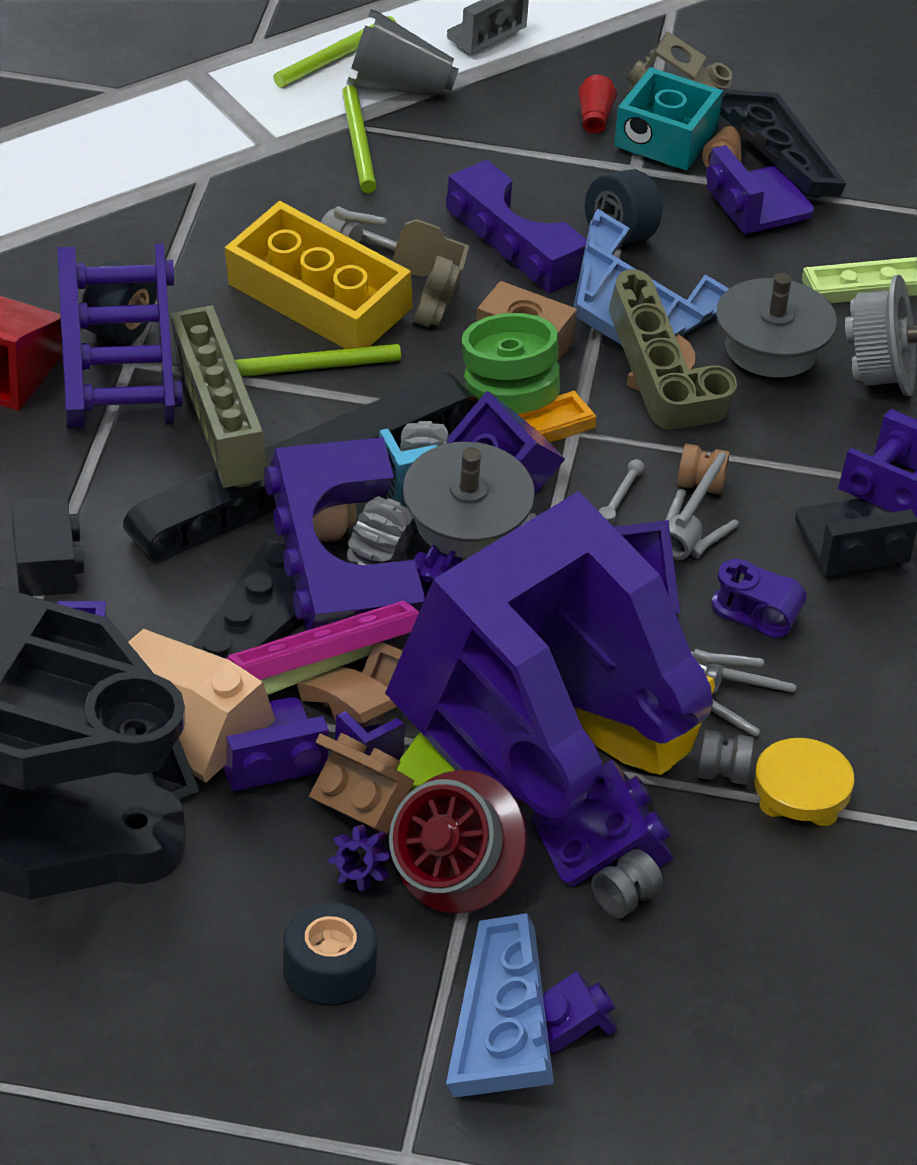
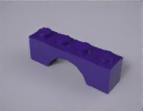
(543, 251)

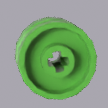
(513, 360)

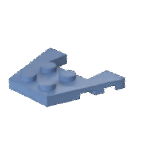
(600, 274)

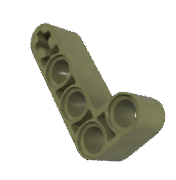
(670, 390)

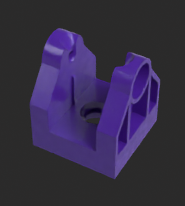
(530, 632)

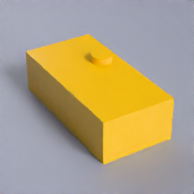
(319, 277)

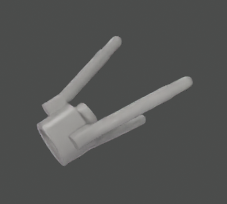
(348, 224)
(686, 528)
(713, 667)

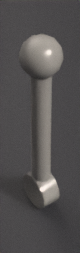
(635, 468)

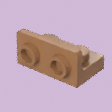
(360, 784)

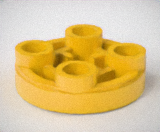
(803, 780)

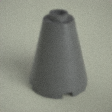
(400, 61)

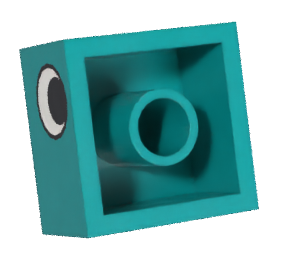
(668, 118)

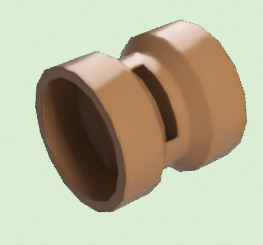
(695, 465)

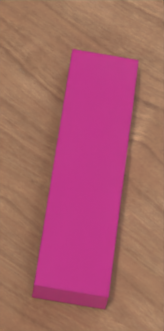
(327, 640)

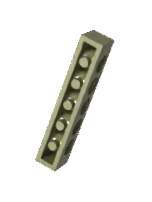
(219, 397)

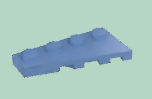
(502, 1016)

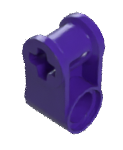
(759, 600)

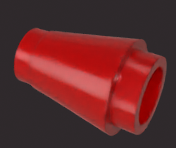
(596, 102)

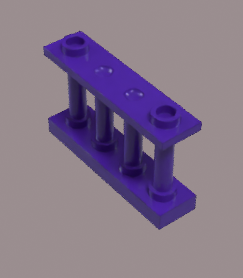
(81, 356)
(874, 476)

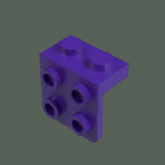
(756, 197)
(277, 752)
(604, 827)

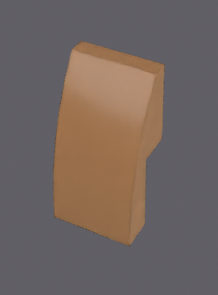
(350, 692)

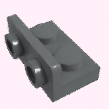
(488, 23)

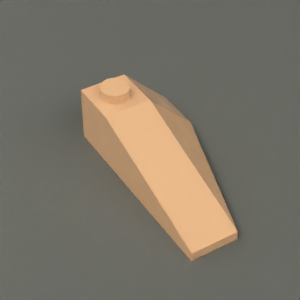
(216, 696)

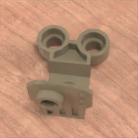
(713, 75)
(428, 252)

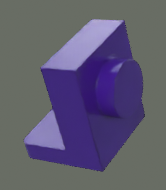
(574, 1009)

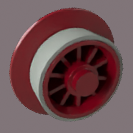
(458, 841)

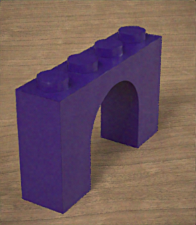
(316, 478)

